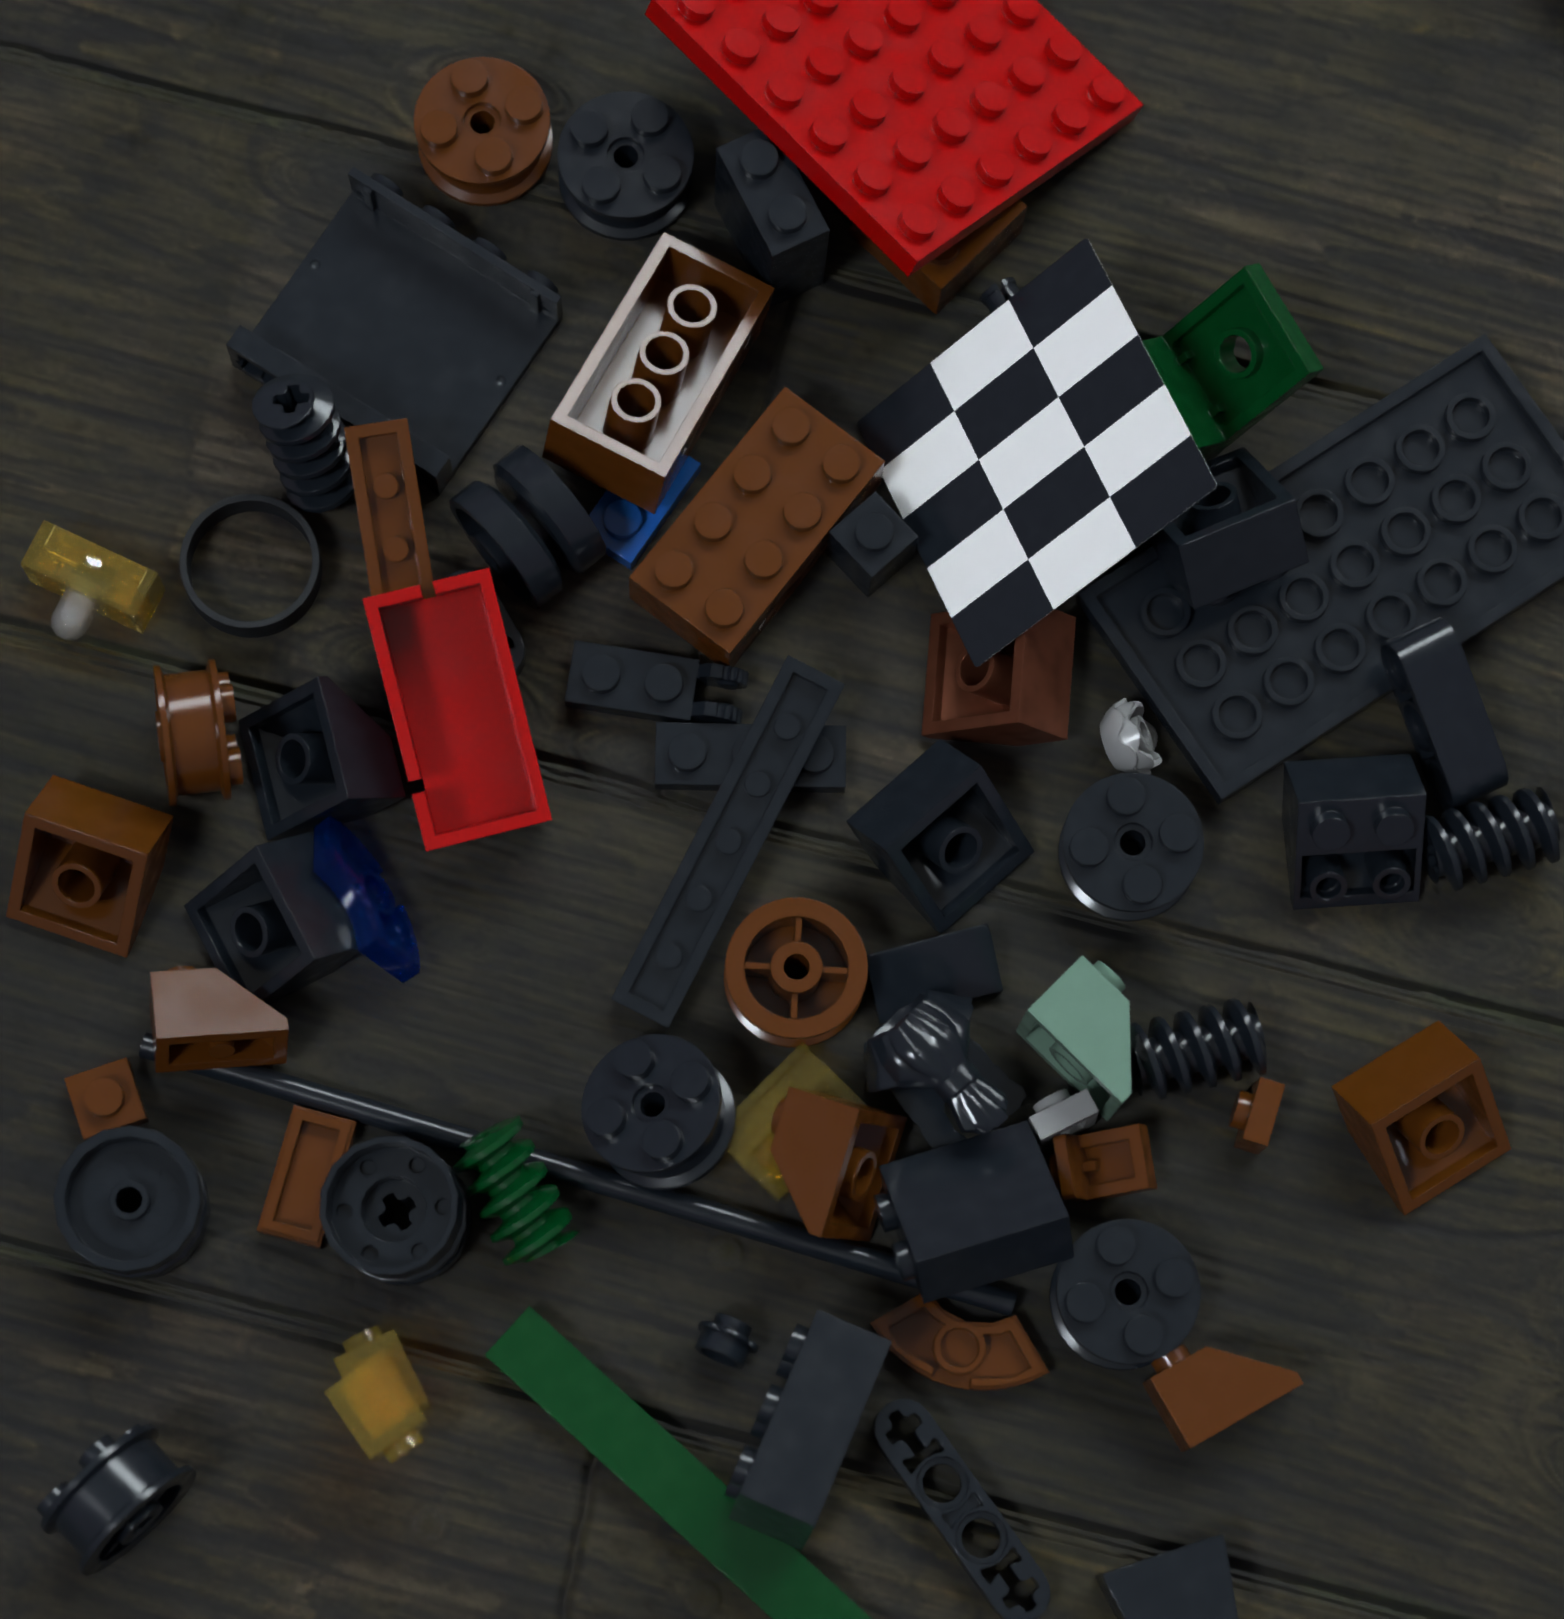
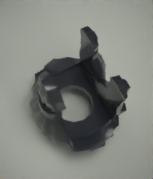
(932, 1060)

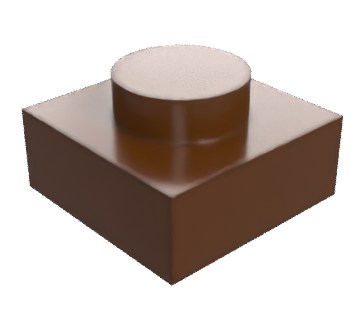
(106, 1098)
(1255, 1114)

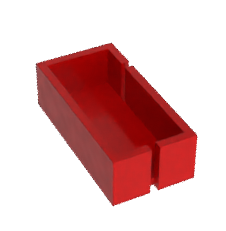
(457, 709)

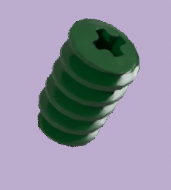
(514, 1192)

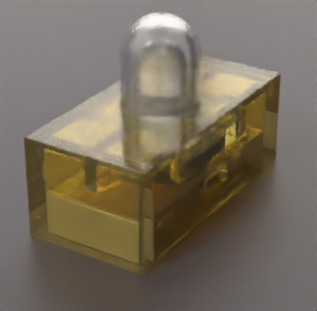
(90, 582)

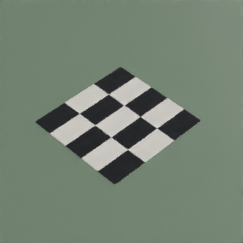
(1035, 453)

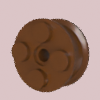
(477, 99)
(193, 733)
(789, 1009)

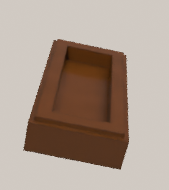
(305, 1158)

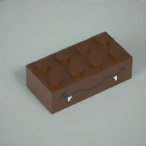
(657, 372)
(755, 529)

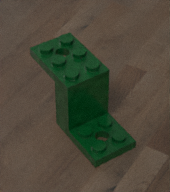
(1200, 367)

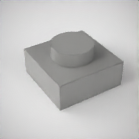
(1061, 1115)

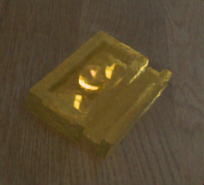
(754, 1115)

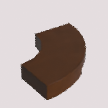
(960, 1351)

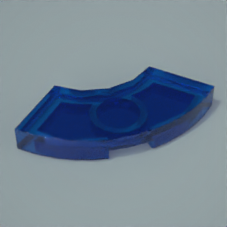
(353, 875)

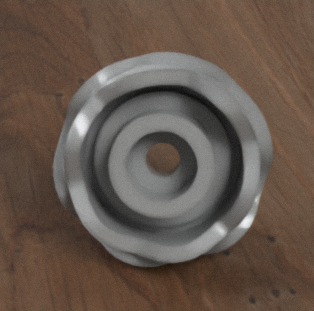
(1129, 738)

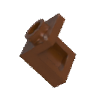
(1103, 1164)

